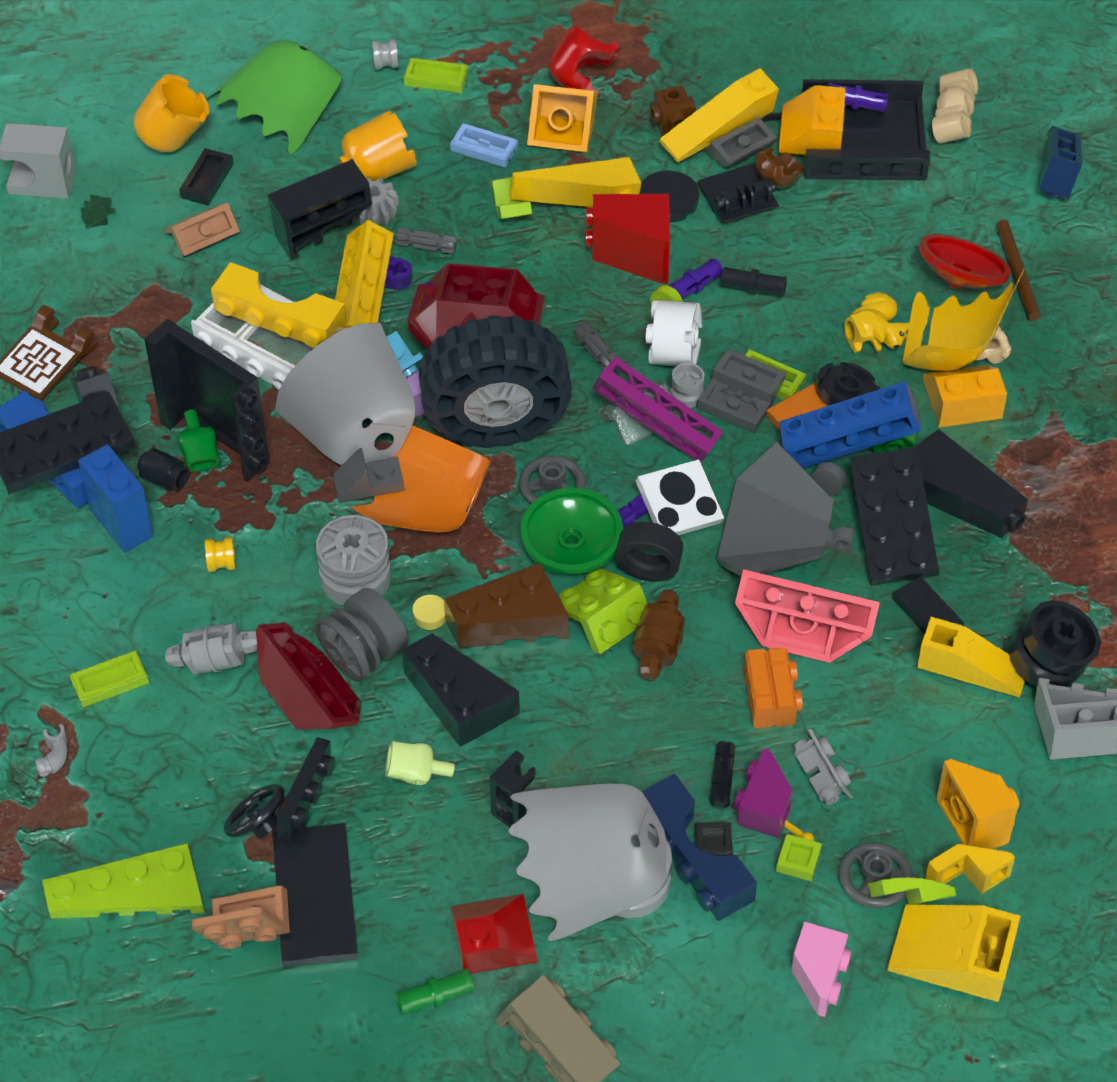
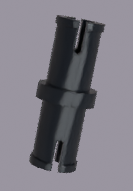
(753, 281)

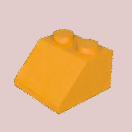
(561, 118)
(813, 120)
(966, 395)
(977, 805)

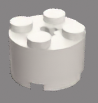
(674, 333)

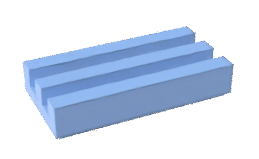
(483, 149)

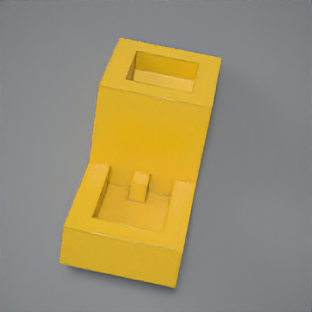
(980, 865)

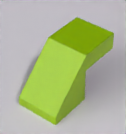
(503, 204)

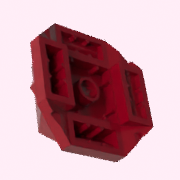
(467, 293)

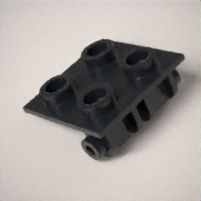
(738, 193)

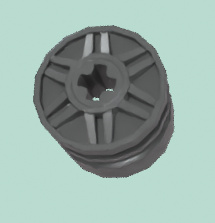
(361, 634)

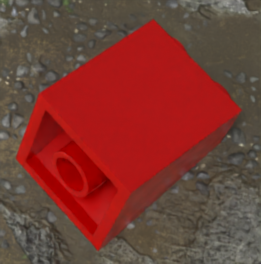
(631, 233)

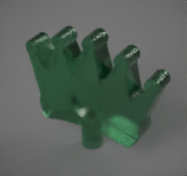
(96, 211)

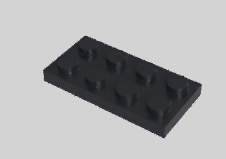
(58, 440)
(894, 516)

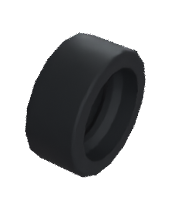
(654, 537)

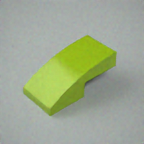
(916, 889)

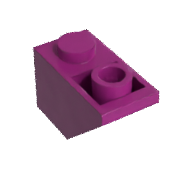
(767, 797)

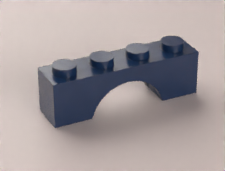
(719, 881)

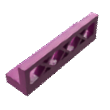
(654, 413)

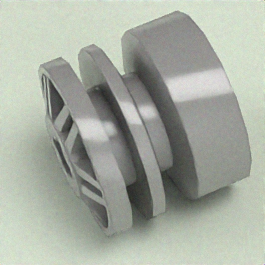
(352, 557)

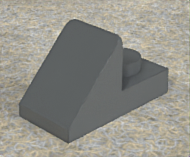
(364, 480)

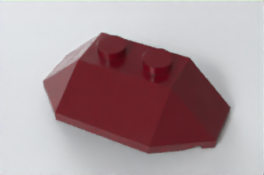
(304, 680)

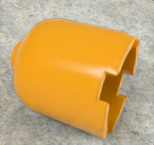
(170, 114)
(378, 147)

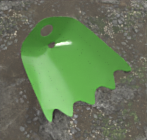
(284, 87)

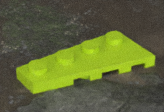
(141, 883)

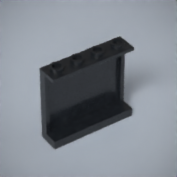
(876, 142)
(201, 379)

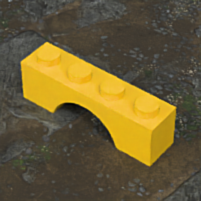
(308, 321)

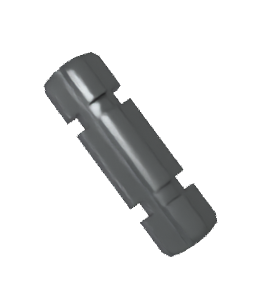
(426, 240)
(594, 344)

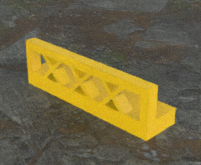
(364, 273)

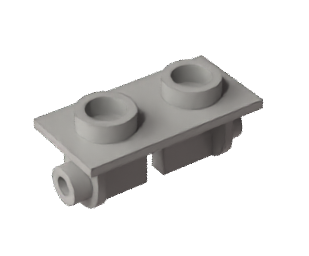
(831, 779)

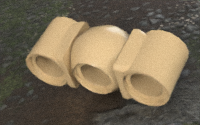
(955, 106)

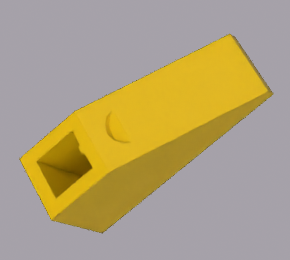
(967, 657)

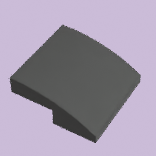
(741, 143)
(741, 390)

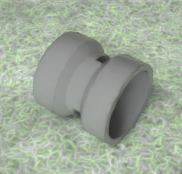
(687, 383)

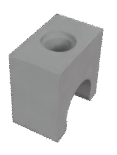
(41, 160)

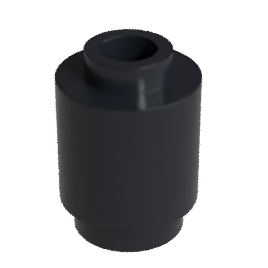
(163, 470)

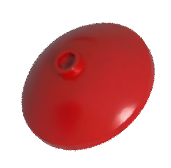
(963, 262)

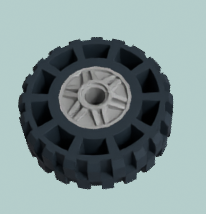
(495, 381)

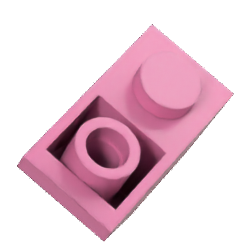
(817, 964)

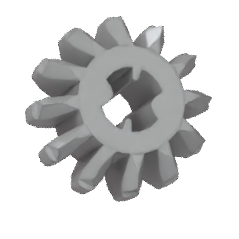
(383, 204)

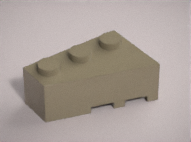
(558, 1034)

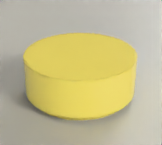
(429, 612)

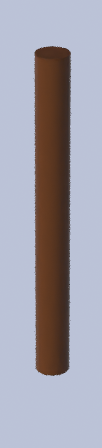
(1017, 268)

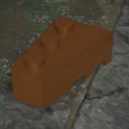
(507, 609)

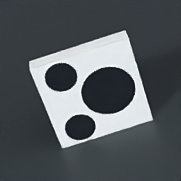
(680, 498)

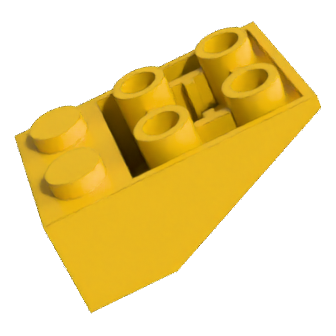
(956, 947)

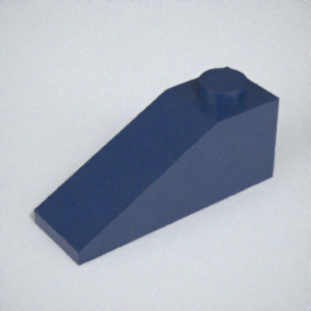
(1060, 163)

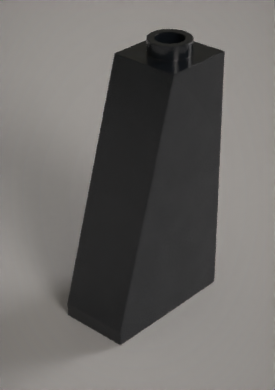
(968, 488)

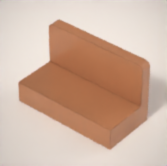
(203, 228)

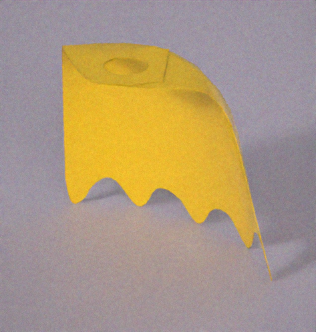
(956, 331)

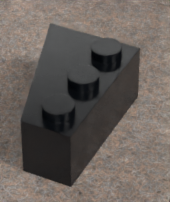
(459, 689)

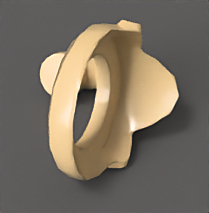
(998, 348)

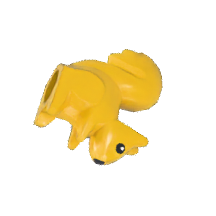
(872, 324)

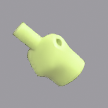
(414, 763)

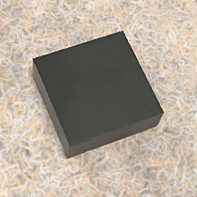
(714, 838)

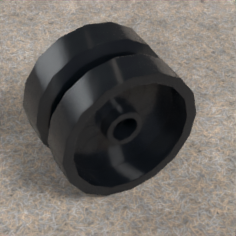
(1054, 644)

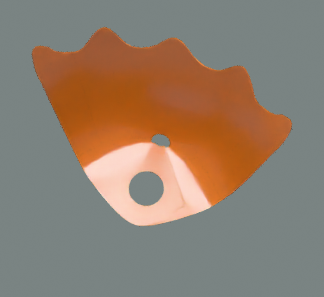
(431, 470)

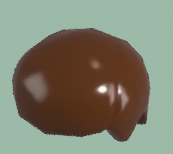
(781, 169)

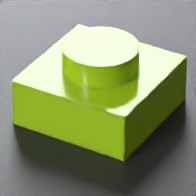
(799, 857)

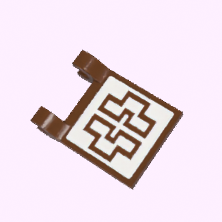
(42, 357)

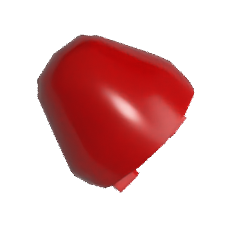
(576, 51)

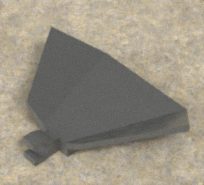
(778, 518)

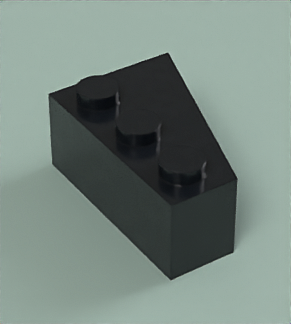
(316, 204)

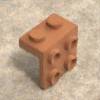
(246, 917)

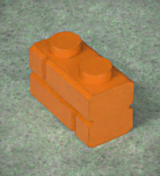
(771, 687)

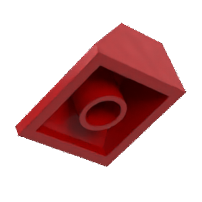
(493, 934)

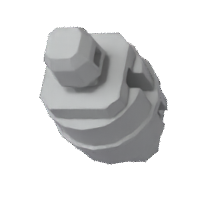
(212, 648)

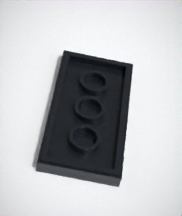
(318, 895)

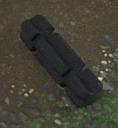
(722, 774)

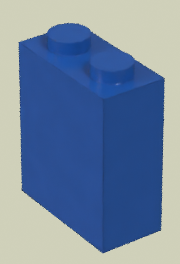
(116, 498)

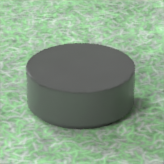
(830, 477)

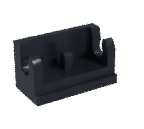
(506, 782)

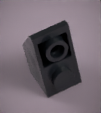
(92, 383)

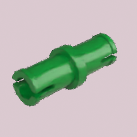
(434, 992)

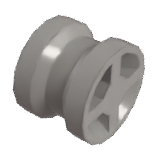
(385, 54)

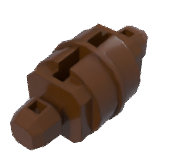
(658, 634)

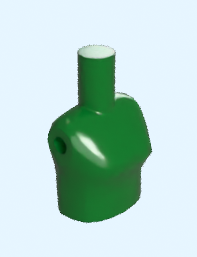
(198, 444)

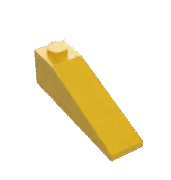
(732, 108)
(576, 182)

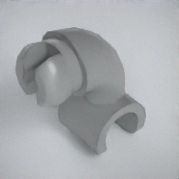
(56, 758)

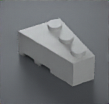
(1076, 720)

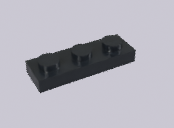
(305, 790)

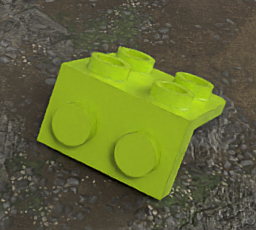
(605, 606)

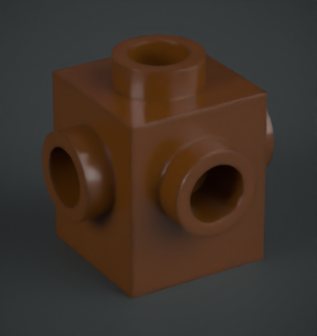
(671, 108)

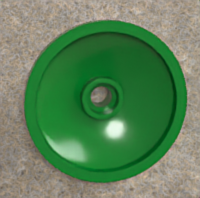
(567, 518)

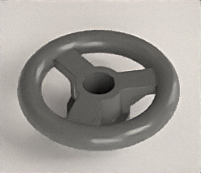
(551, 475)
(874, 857)

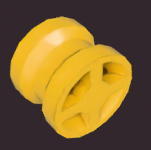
(220, 554)

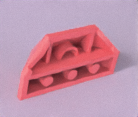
(804, 617)

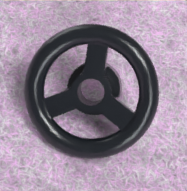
(255, 815)

